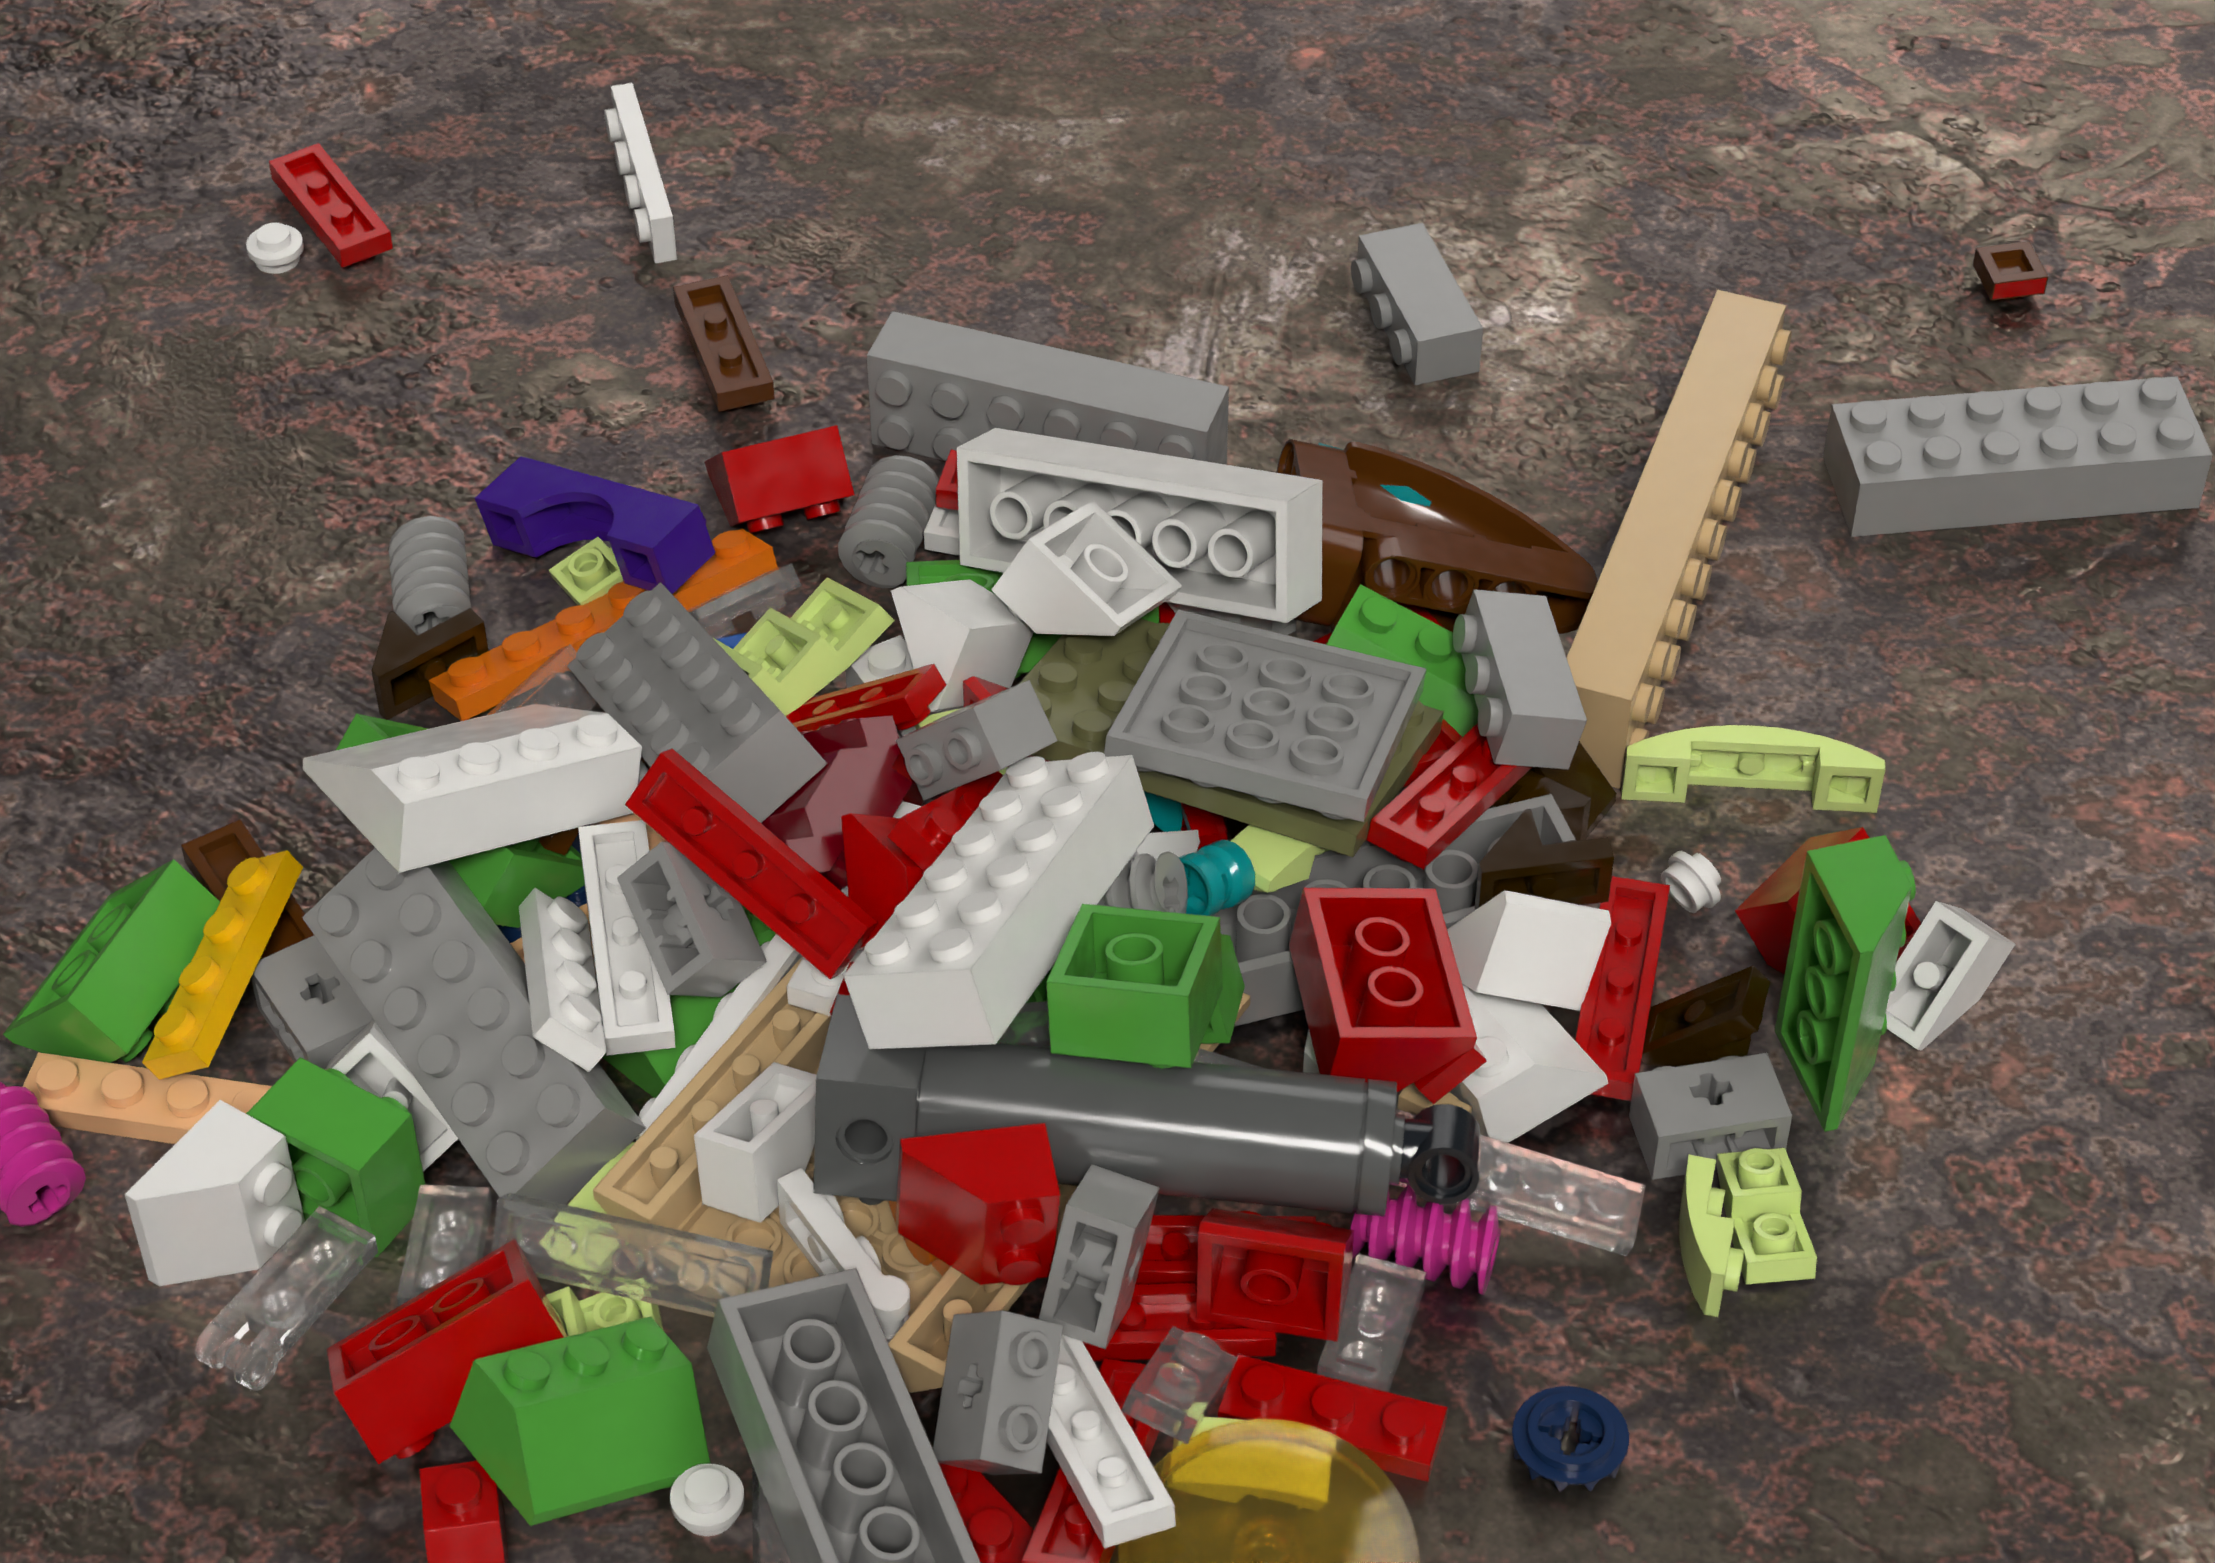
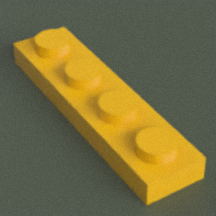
(222, 965)

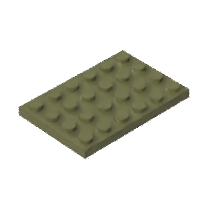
(1091, 676)

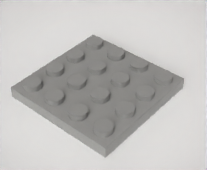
(1267, 715)

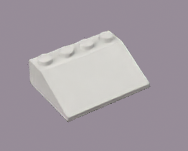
(482, 782)

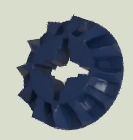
(1542, 1425)

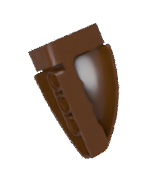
(1426, 552)

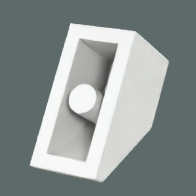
(1943, 973)
(377, 1068)
(757, 1141)

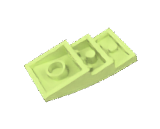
(806, 652)

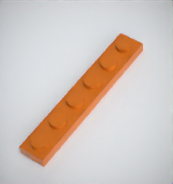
(486, 680)

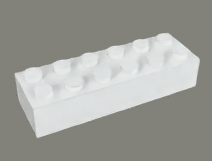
(1223, 531)
(999, 903)

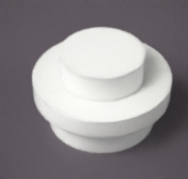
(275, 247)
(1692, 881)
(707, 1499)

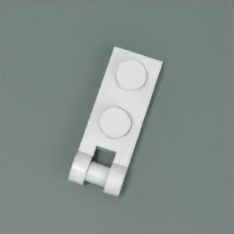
(820, 1233)

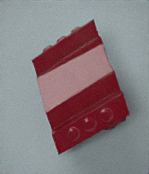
(852, 782)

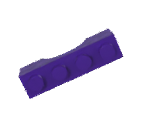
(548, 506)

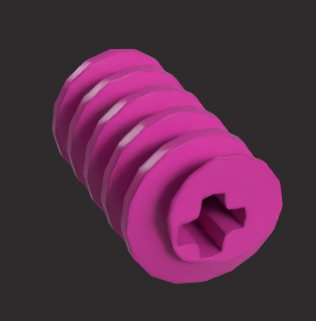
(35, 1164)
(1433, 1236)

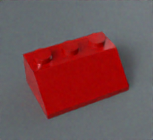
(1379, 983)
(411, 1365)

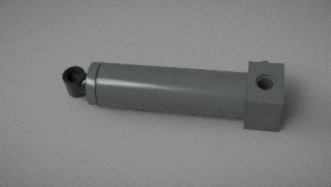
(1178, 1128)

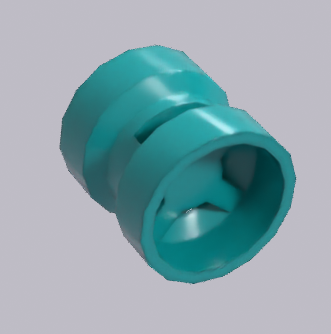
(1217, 877)

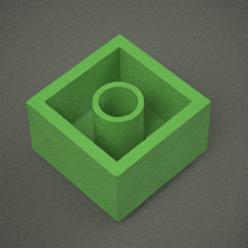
(1135, 985)
(346, 1148)

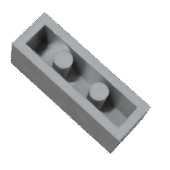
(1417, 304)
(1519, 679)

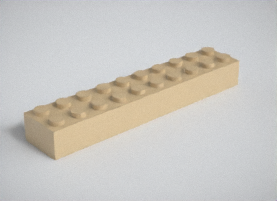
(1676, 525)

